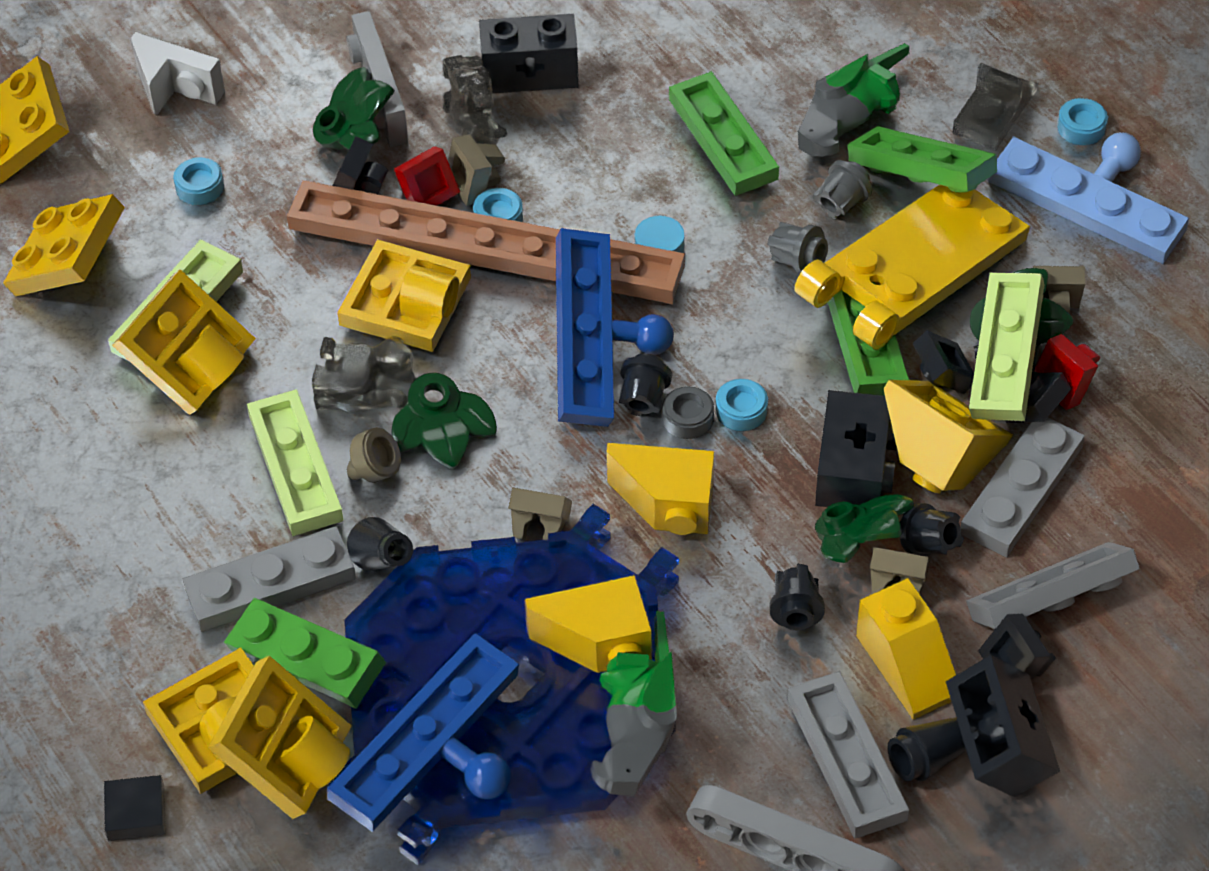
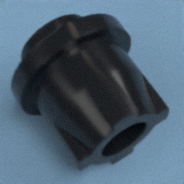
(644, 383)
(930, 530)
(796, 599)

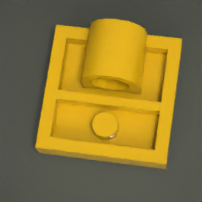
(29, 116)
(63, 245)
(404, 295)
(184, 342)
(192, 713)
(282, 738)

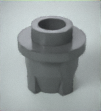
(843, 188)
(798, 245)

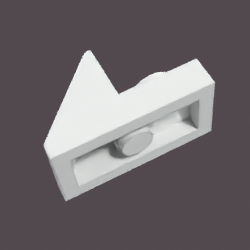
(178, 69)

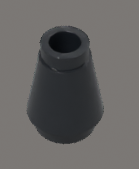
(378, 545)
(925, 748)

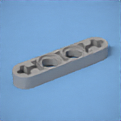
(778, 836)

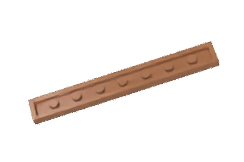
(472, 238)

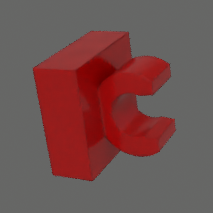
(427, 178)
(1076, 364)

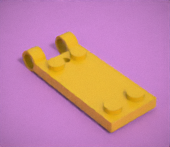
(914, 260)

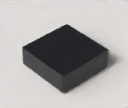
(134, 807)

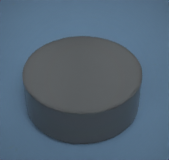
(688, 412)

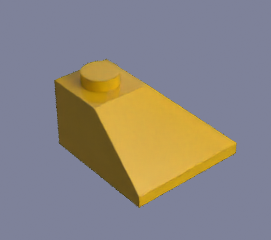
(939, 435)

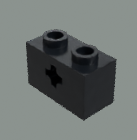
(530, 52)
(854, 449)
(1002, 726)

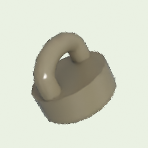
(373, 456)

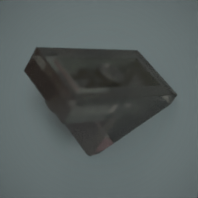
(993, 106)

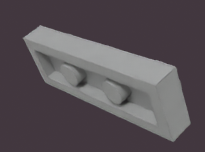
(367, 49)
(1021, 485)
(271, 576)
(1055, 585)
(847, 755)

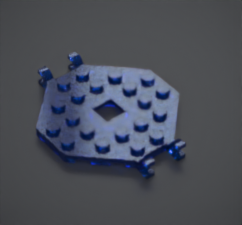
(557, 727)

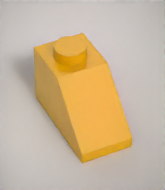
(664, 485)
(591, 622)
(906, 647)

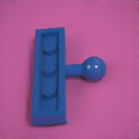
(587, 329)
(430, 731)

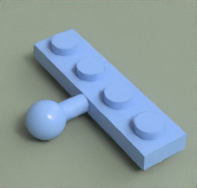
(1092, 198)

